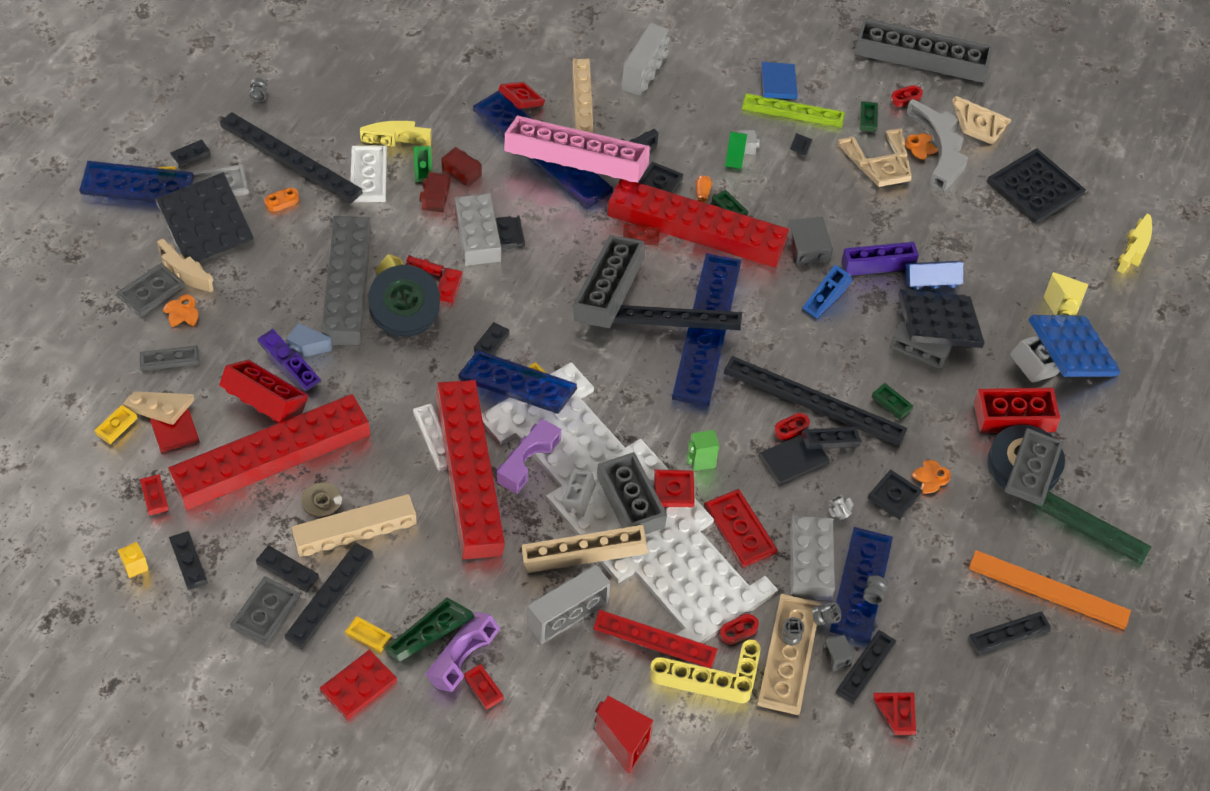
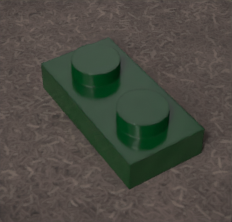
(868, 116)
(728, 202)
(892, 401)

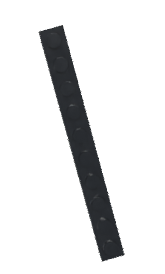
(291, 157)
(815, 400)

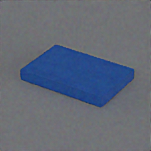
(779, 80)

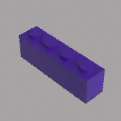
(878, 258)

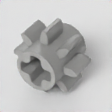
(840, 507)

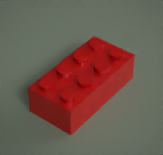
(263, 390)
(1008, 407)

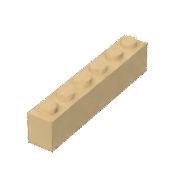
(582, 95)
(353, 525)
(584, 549)

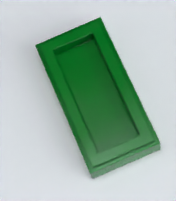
(736, 150)

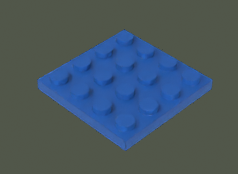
(1074, 346)

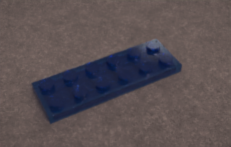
(131, 181)
(518, 381)
(865, 557)

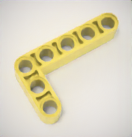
(711, 676)

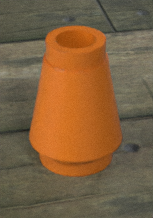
(703, 188)

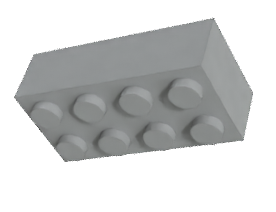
(645, 59)
(477, 229)
(812, 558)
(568, 604)

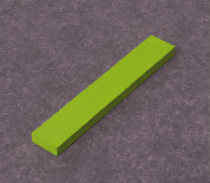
(793, 110)

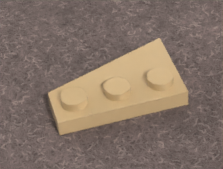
(159, 406)

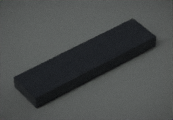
(1009, 633)
(865, 666)

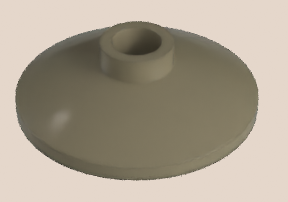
(321, 493)

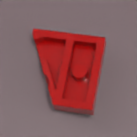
(898, 711)

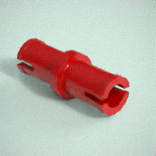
(427, 266)

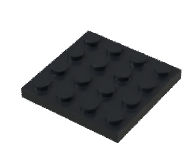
(1036, 186)
(204, 218)
(940, 318)

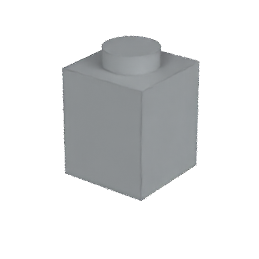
(752, 141)

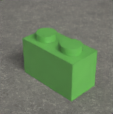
(703, 450)

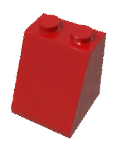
(623, 731)

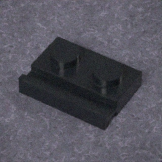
(510, 232)

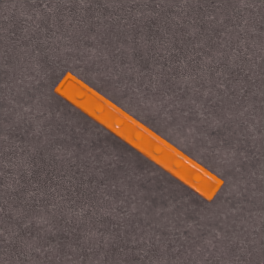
(1050, 590)

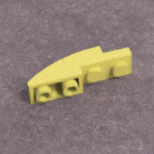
(390, 132)
(1137, 245)

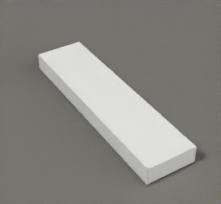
(432, 434)

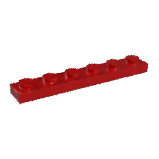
(655, 639)

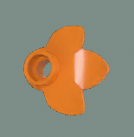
(920, 145)
(180, 312)
(929, 476)

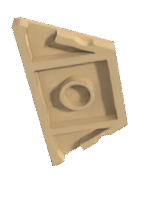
(979, 121)

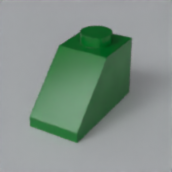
(422, 162)

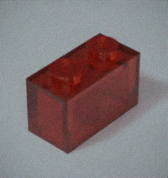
(461, 166)
(435, 192)

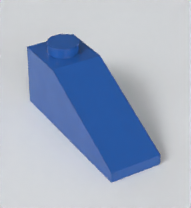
(828, 291)

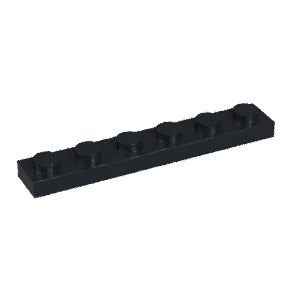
(328, 595)

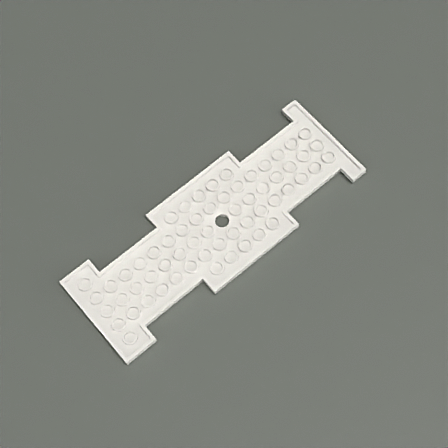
(681, 563)

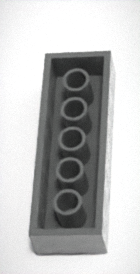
(609, 281)

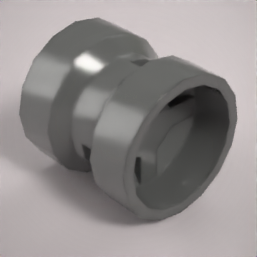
(258, 90)
(876, 587)
(828, 613)
(792, 631)

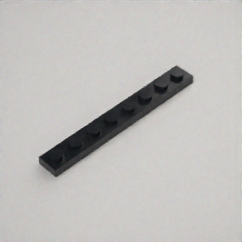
(679, 317)

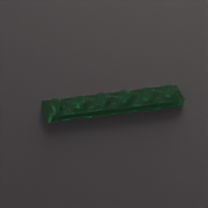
(1095, 527)

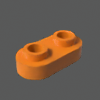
(281, 199)

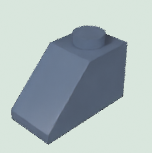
(308, 341)

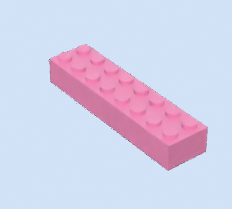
(577, 149)

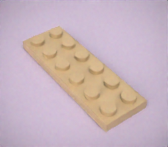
(787, 664)

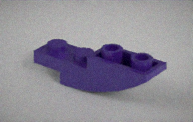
(287, 361)

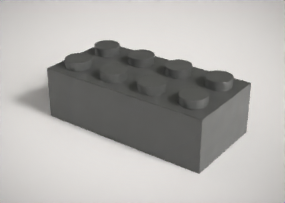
(631, 493)

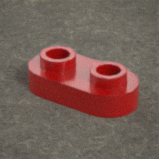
(903, 96)
(790, 426)
(737, 629)

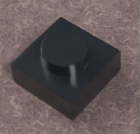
(801, 144)

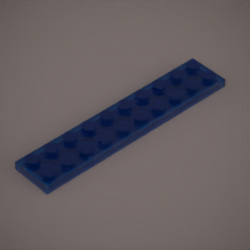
(581, 184)
(702, 345)

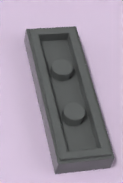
(169, 358)

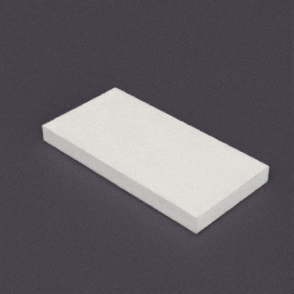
(369, 172)

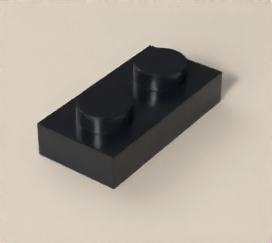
(190, 153)
(492, 339)

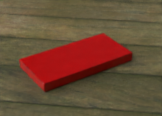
(740, 528)

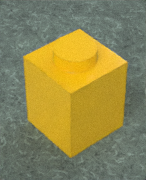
(133, 559)

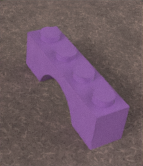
(541, 439)
(446, 670)

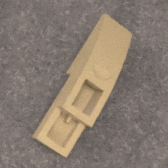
(185, 269)

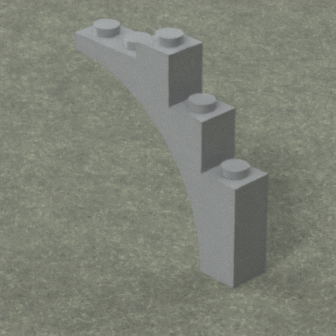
(948, 143)

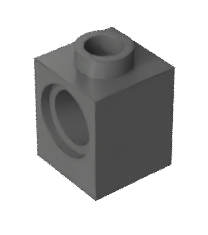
(838, 652)

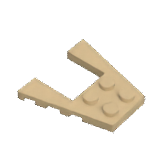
(883, 169)

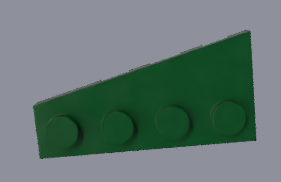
(432, 626)

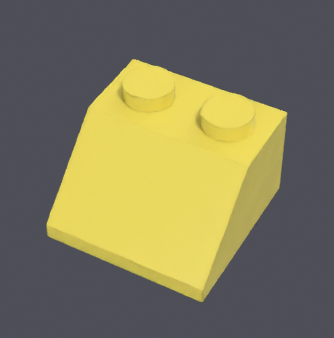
(1064, 294)

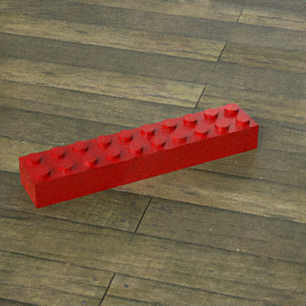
(698, 222)
(269, 451)
(469, 470)

